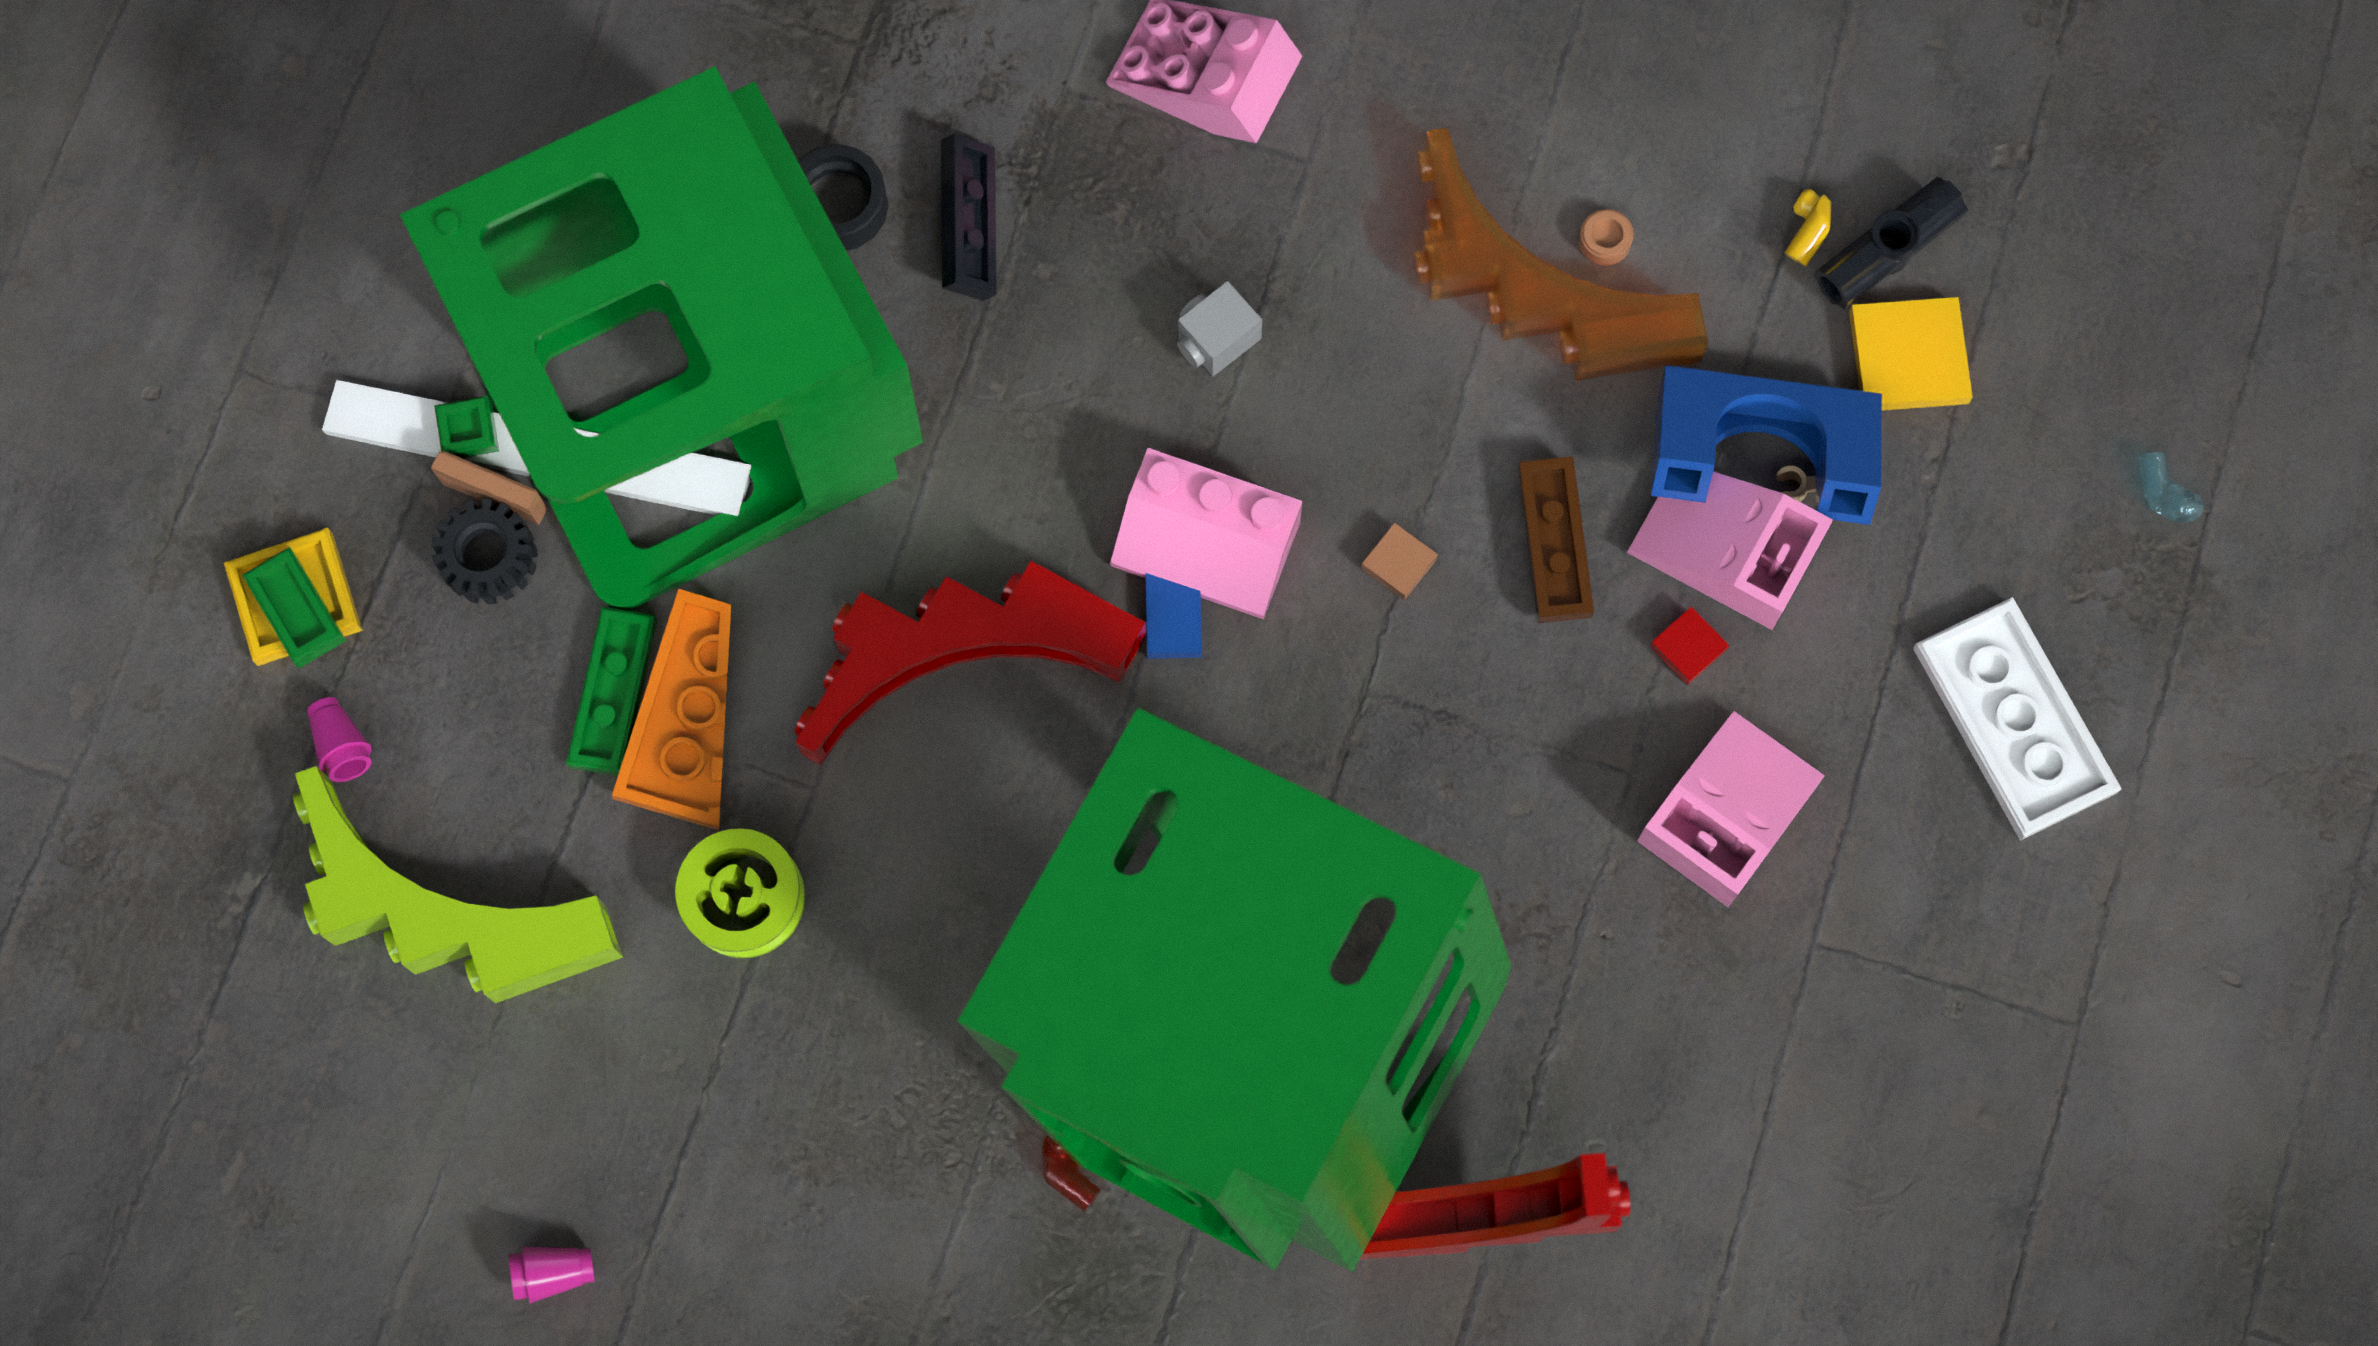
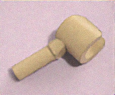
(1808, 484)

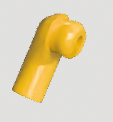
(1813, 230)

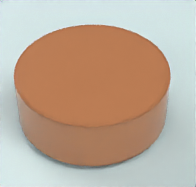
(1606, 237)

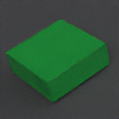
(467, 427)

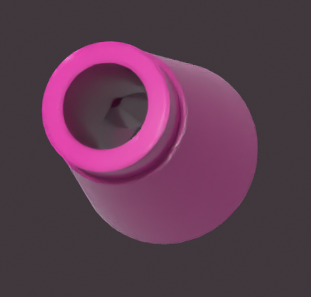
(337, 741)
(549, 1271)

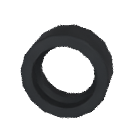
(850, 160)

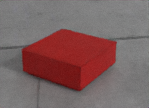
(1689, 646)

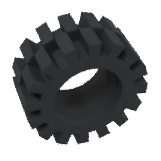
(462, 529)

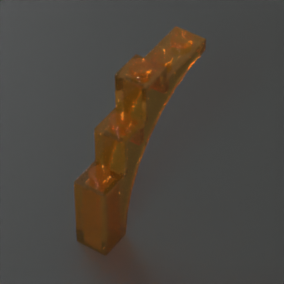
(1603, 327)

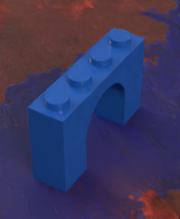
(1829, 424)

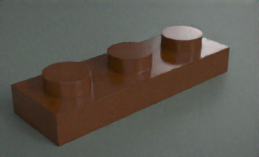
(1555, 539)

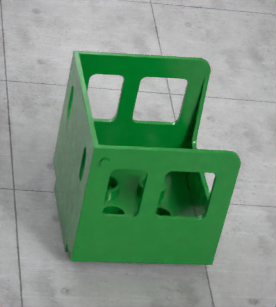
(712, 223)
(1191, 1013)

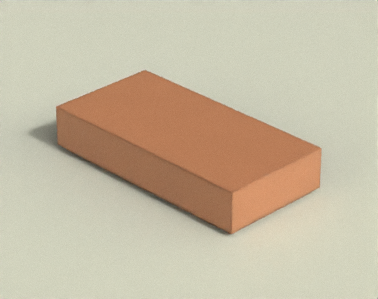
(486, 484)

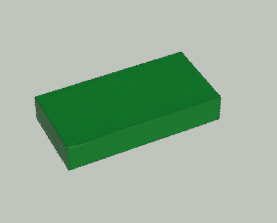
(294, 607)

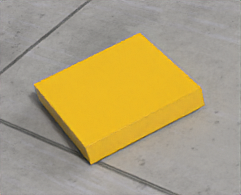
(1911, 352)
(323, 565)

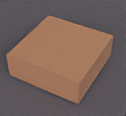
(1399, 561)

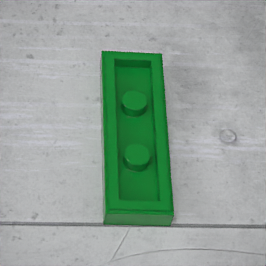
(611, 690)

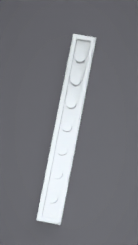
(411, 425)

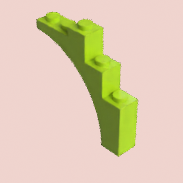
(508, 947)

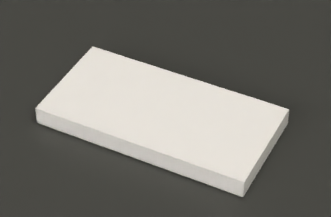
(2016, 718)

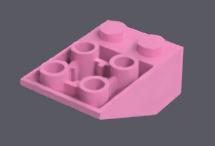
(1207, 66)
(1737, 547)
(1730, 808)

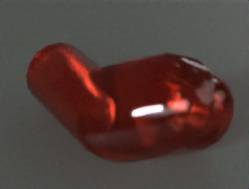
(1064, 1176)

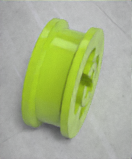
(697, 885)

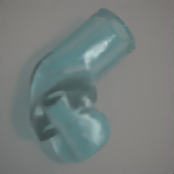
(2164, 495)

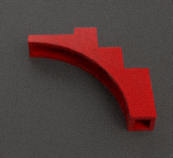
(956, 625)
(1516, 1209)

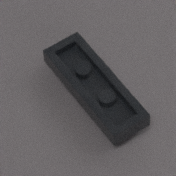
(968, 217)

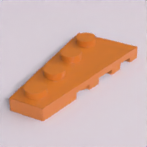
(680, 726)

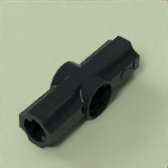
(1912, 224)

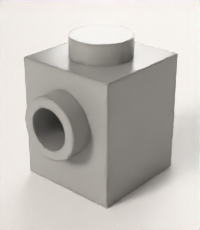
(1217, 329)

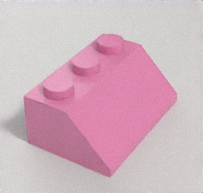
(1206, 532)

